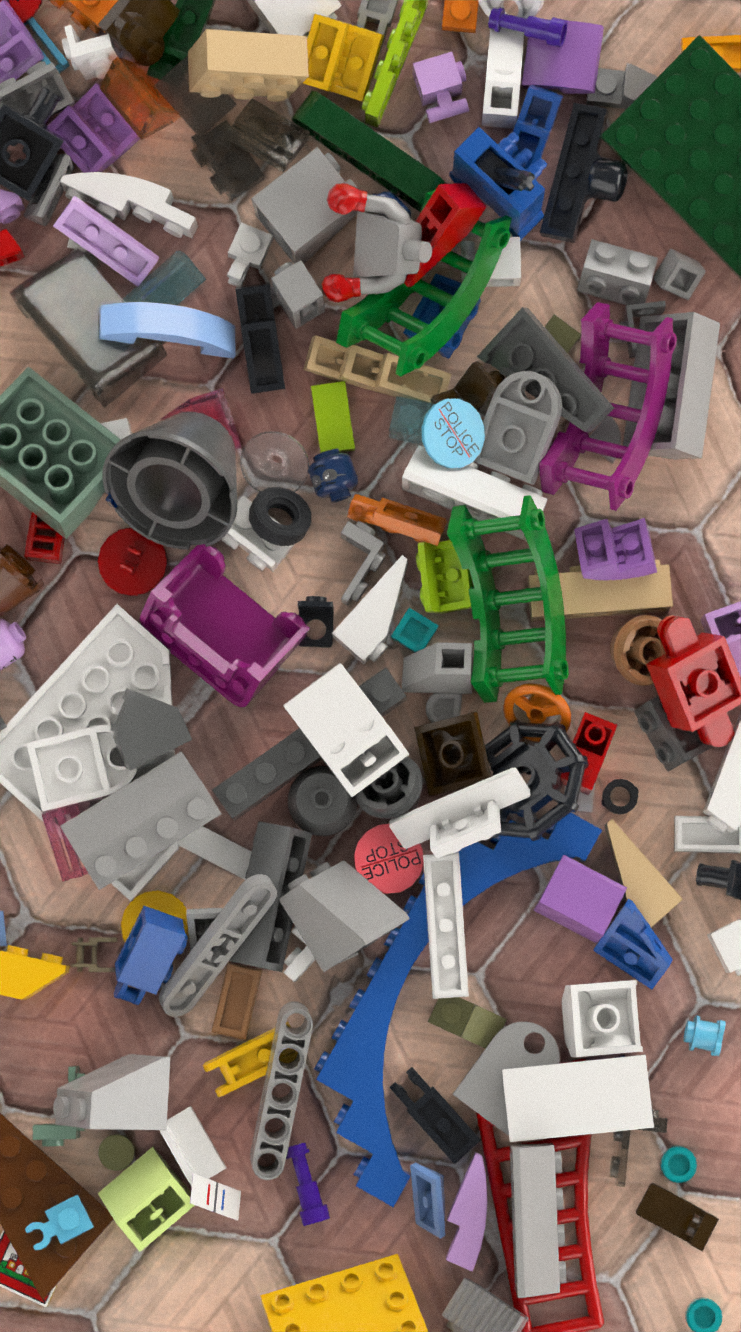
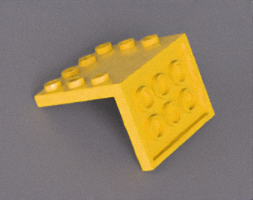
(351, 1300)

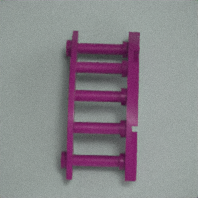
(595, 337)

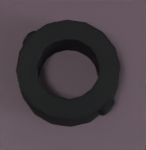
(606, 802)

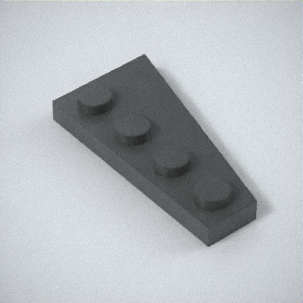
(530, 347)

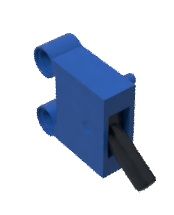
(502, 179)

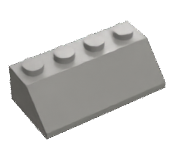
(689, 386)
(140, 820)
(535, 1219)

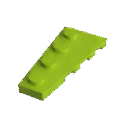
(390, 68)

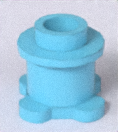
(704, 1035)

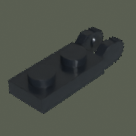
(438, 1119)

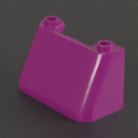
(219, 627)

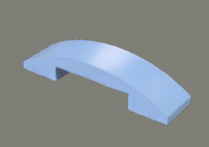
(167, 323)

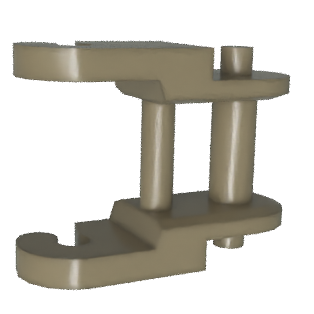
(94, 942)

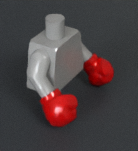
(385, 244)

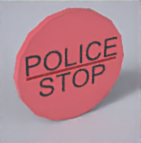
(385, 861)

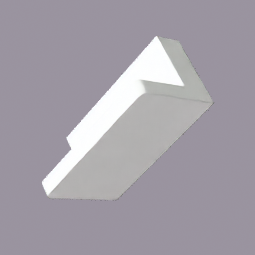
(192, 1146)

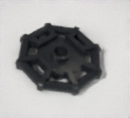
(545, 775)

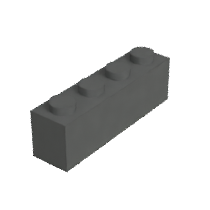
(281, 856)

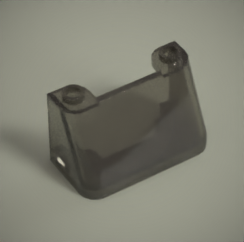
(65, 308)

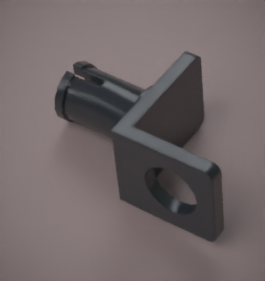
(721, 878)

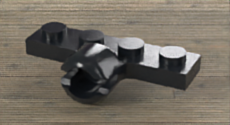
(581, 174)

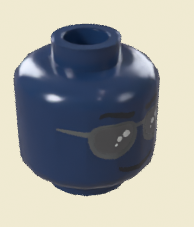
(333, 475)

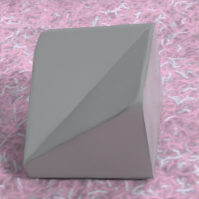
(679, 274)

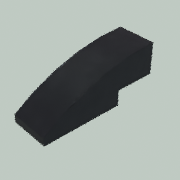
(260, 338)

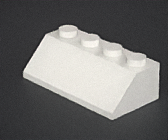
(482, 493)

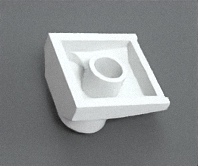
(601, 1018)

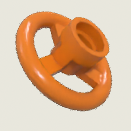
(539, 705)

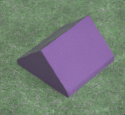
(580, 899)

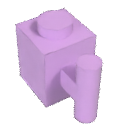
(438, 81)

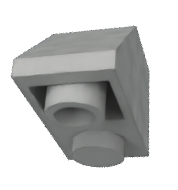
(439, 669)

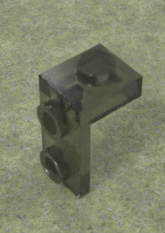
(619, 1163)

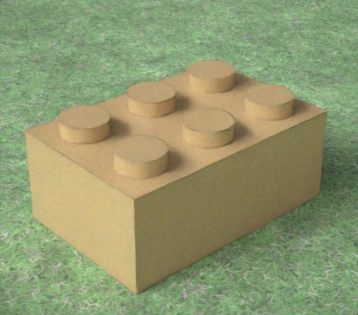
(247, 64)

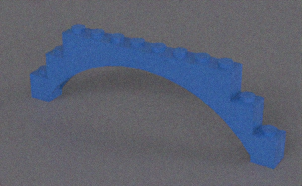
(358, 1056)

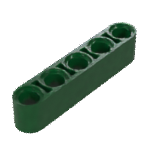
(366, 150)

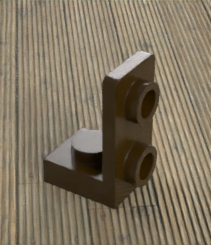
(677, 1216)

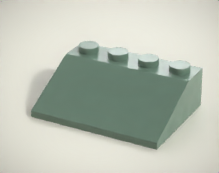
(51, 452)

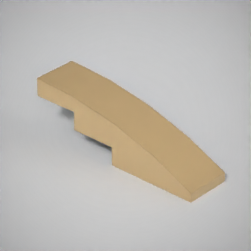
(373, 370)

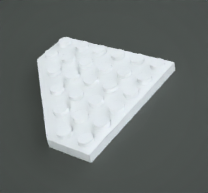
(89, 694)

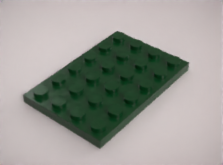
(688, 145)

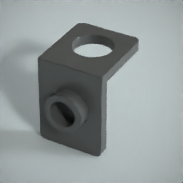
(640, 310)

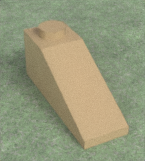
(643, 881)

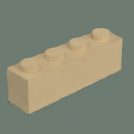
(608, 597)

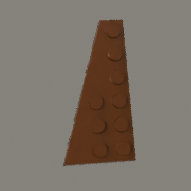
(27, 1189)

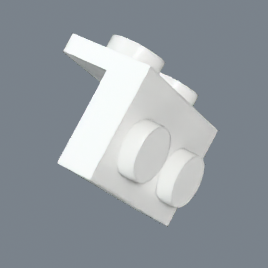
(91, 55)

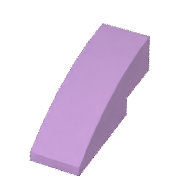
(469, 1214)

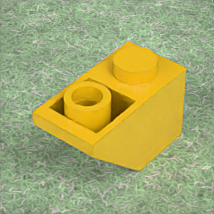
(25, 975)

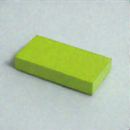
(333, 417)

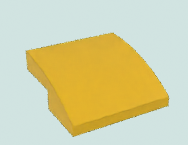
(341, 57)

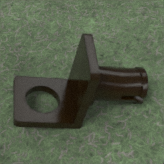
(473, 387)

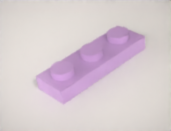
(106, 241)

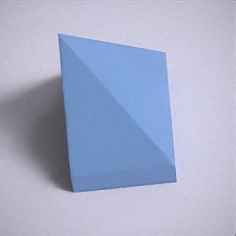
(428, 1199)

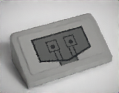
(49, 191)

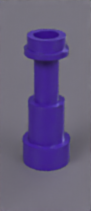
(551, 31)
(308, 1192)

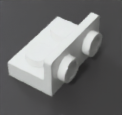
(241, 534)

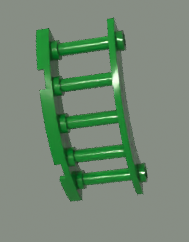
(369, 314)
(487, 600)

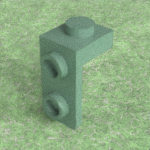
(55, 1134)

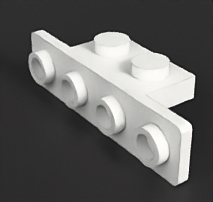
(461, 816)

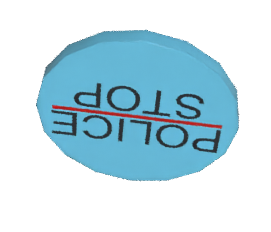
(453, 433)

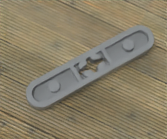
(231, 929)

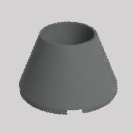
(175, 480)

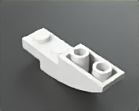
(119, 193)

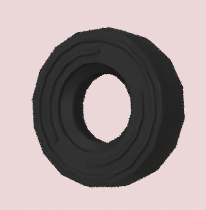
(272, 531)

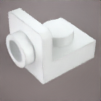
(298, 960)

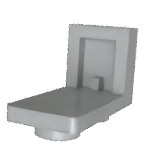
(363, 538)

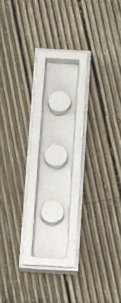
(445, 926)

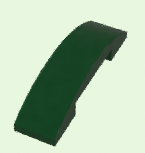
(182, 34)

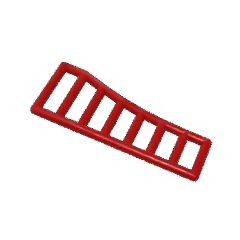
(576, 1214)

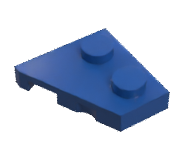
(634, 946)

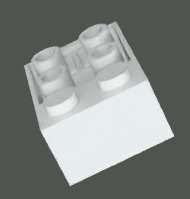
(346, 729)

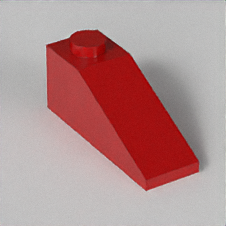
(446, 222)

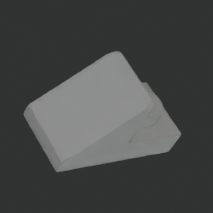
(619, 87)

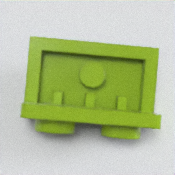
(442, 578)

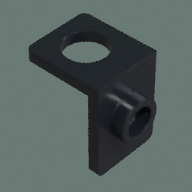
(317, 609)

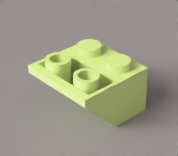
(146, 1199)

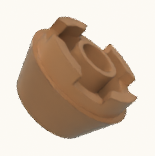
(635, 646)

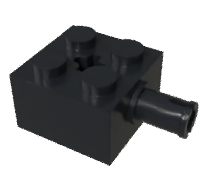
(39, 144)

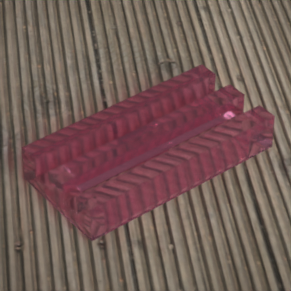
(56, 843)

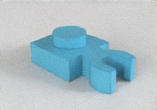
(65, 1220)

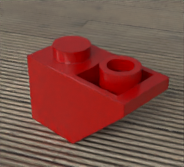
(593, 741)

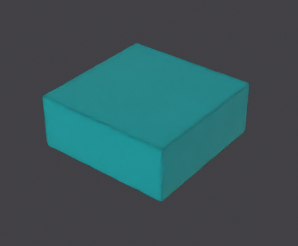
(414, 631)

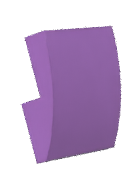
(17, 45)
(568, 68)
(93, 132)
(615, 551)

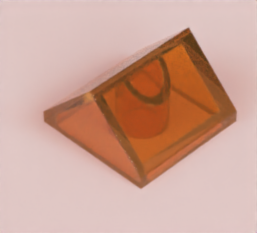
(136, 98)

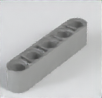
(284, 1107)

